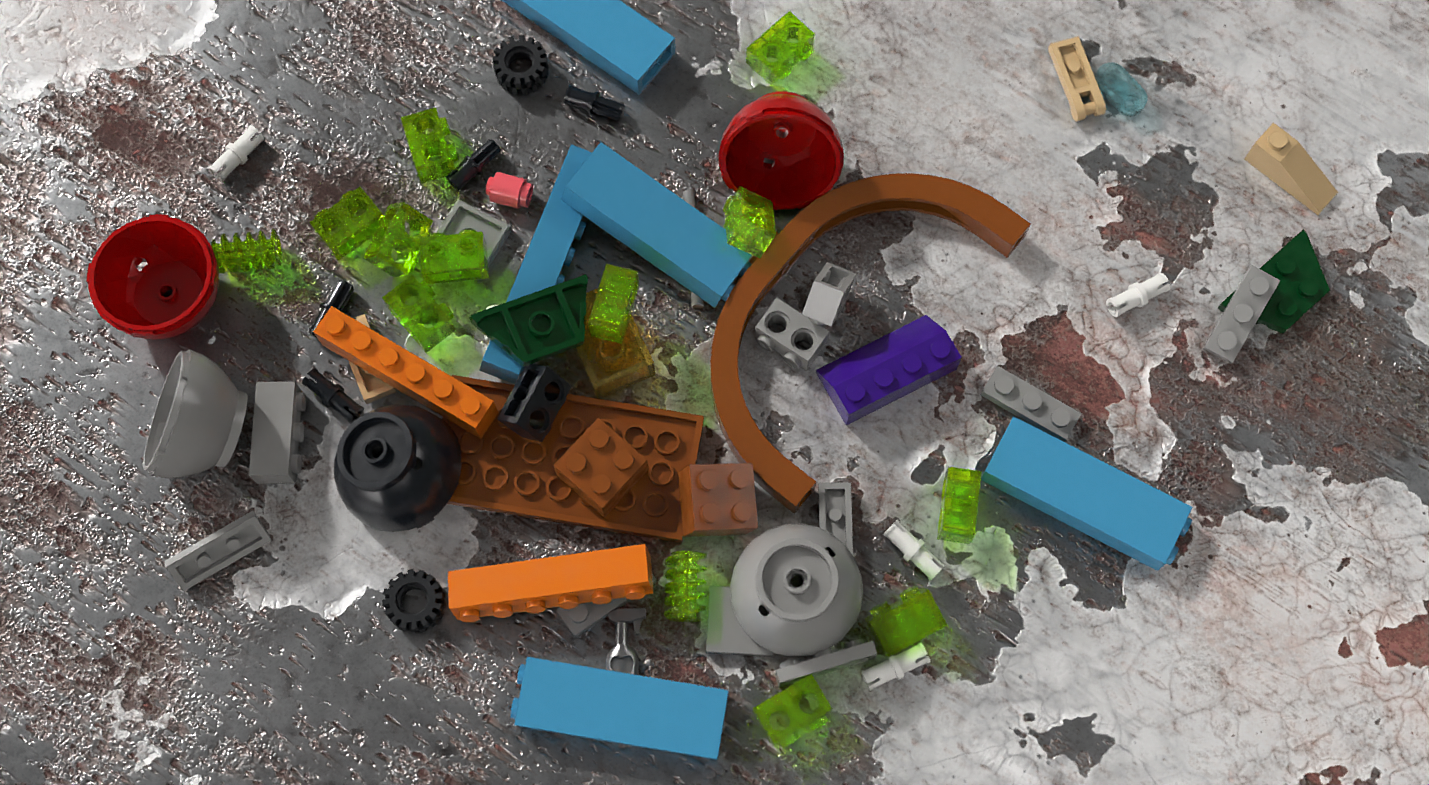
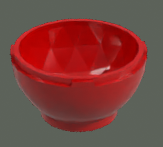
(805, 153)
(177, 261)

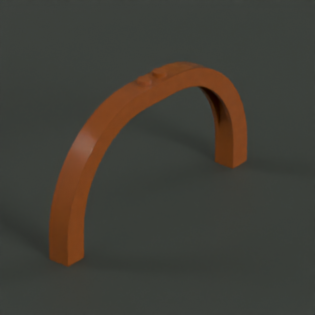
(888, 192)

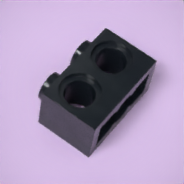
(534, 402)

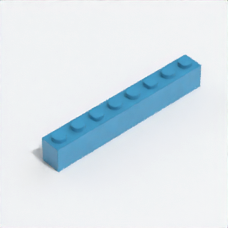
(544, 258)

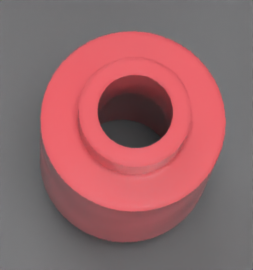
(509, 190)

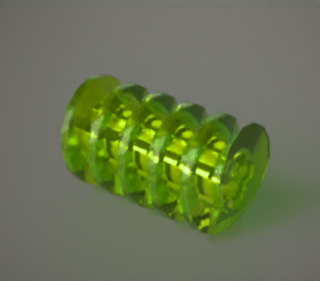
(248, 252)
(684, 586)

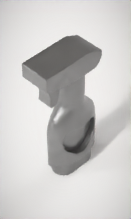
(622, 656)

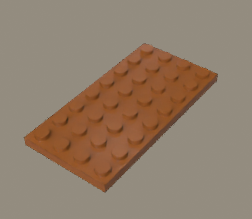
(519, 476)

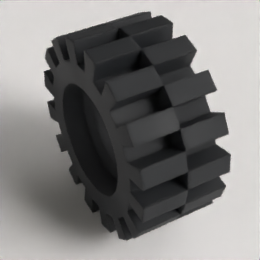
(515, 50)
(396, 592)

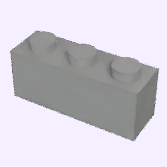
(276, 433)

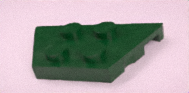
(1299, 288)
(539, 322)

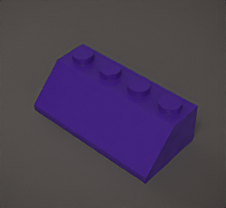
(889, 368)

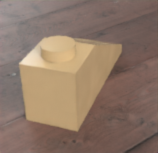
(1291, 168)

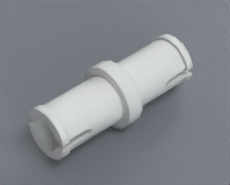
(236, 153)
(1138, 294)
(914, 550)
(895, 666)

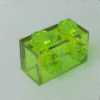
(454, 257)
(905, 620)

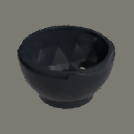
(387, 489)

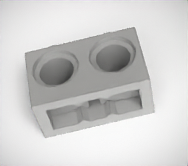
(828, 294)
(796, 329)

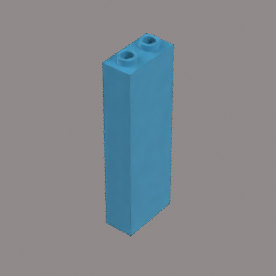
(606, 35)
(656, 224)
(1088, 494)
(620, 708)

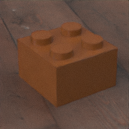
(601, 467)
(718, 499)

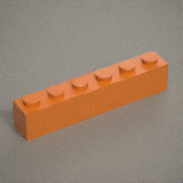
(406, 372)
(550, 583)

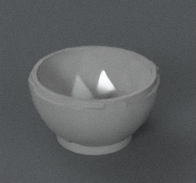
(194, 419)
(801, 617)

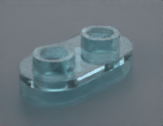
(1123, 89)

